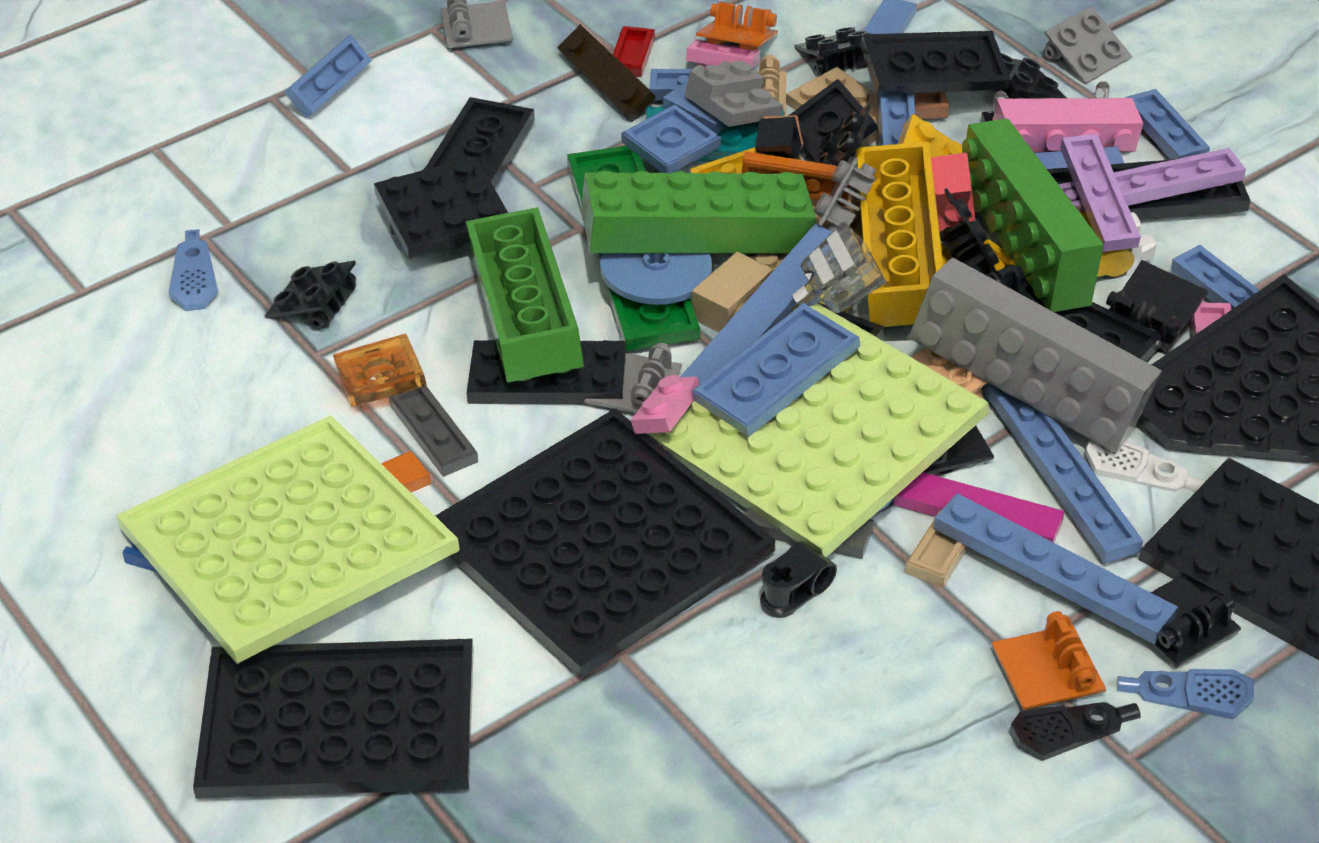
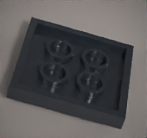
(433, 205)

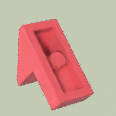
(954, 174)

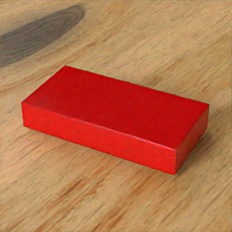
(634, 48)

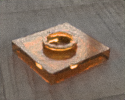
(379, 359)

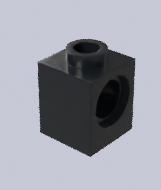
(778, 137)

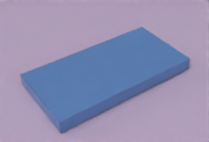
(776, 369)

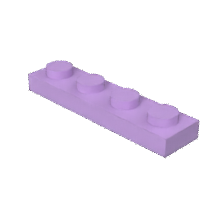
(1100, 192)

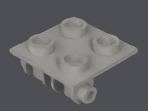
(475, 23)
(1086, 45)
(844, 175)
(641, 378)

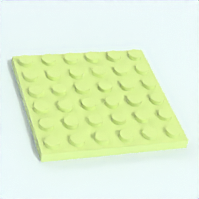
(836, 447)
(286, 537)

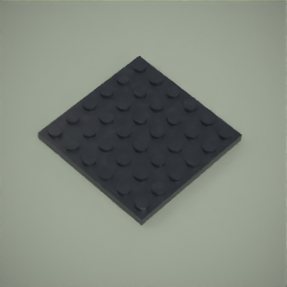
(601, 541)

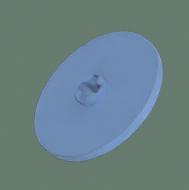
(655, 276)

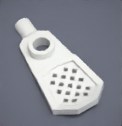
(1138, 466)

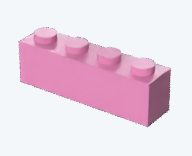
(1048, 120)

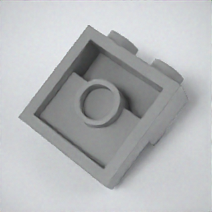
(731, 93)

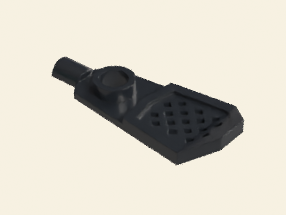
(1061, 729)

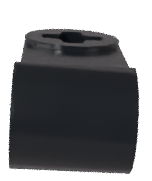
(795, 579)

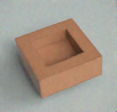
(931, 105)

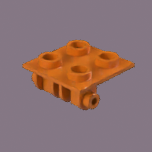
(729, 27)
(1048, 664)

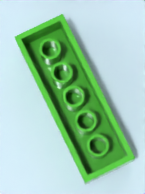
(695, 212)
(1032, 216)
(524, 295)

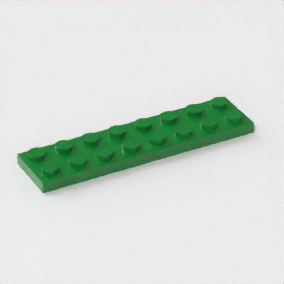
(638, 323)

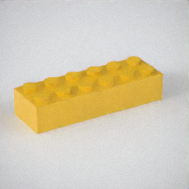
(900, 229)

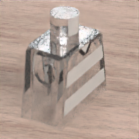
(839, 271)

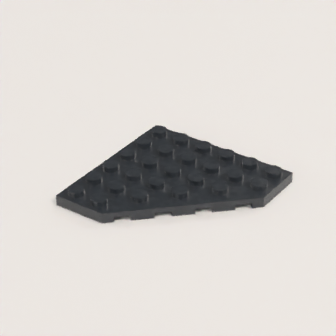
(1244, 381)

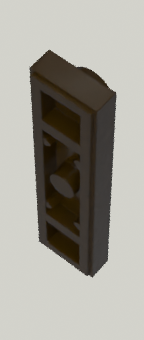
(606, 72)

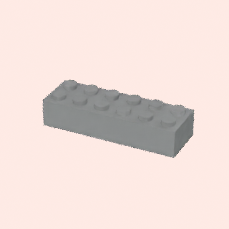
(1034, 354)

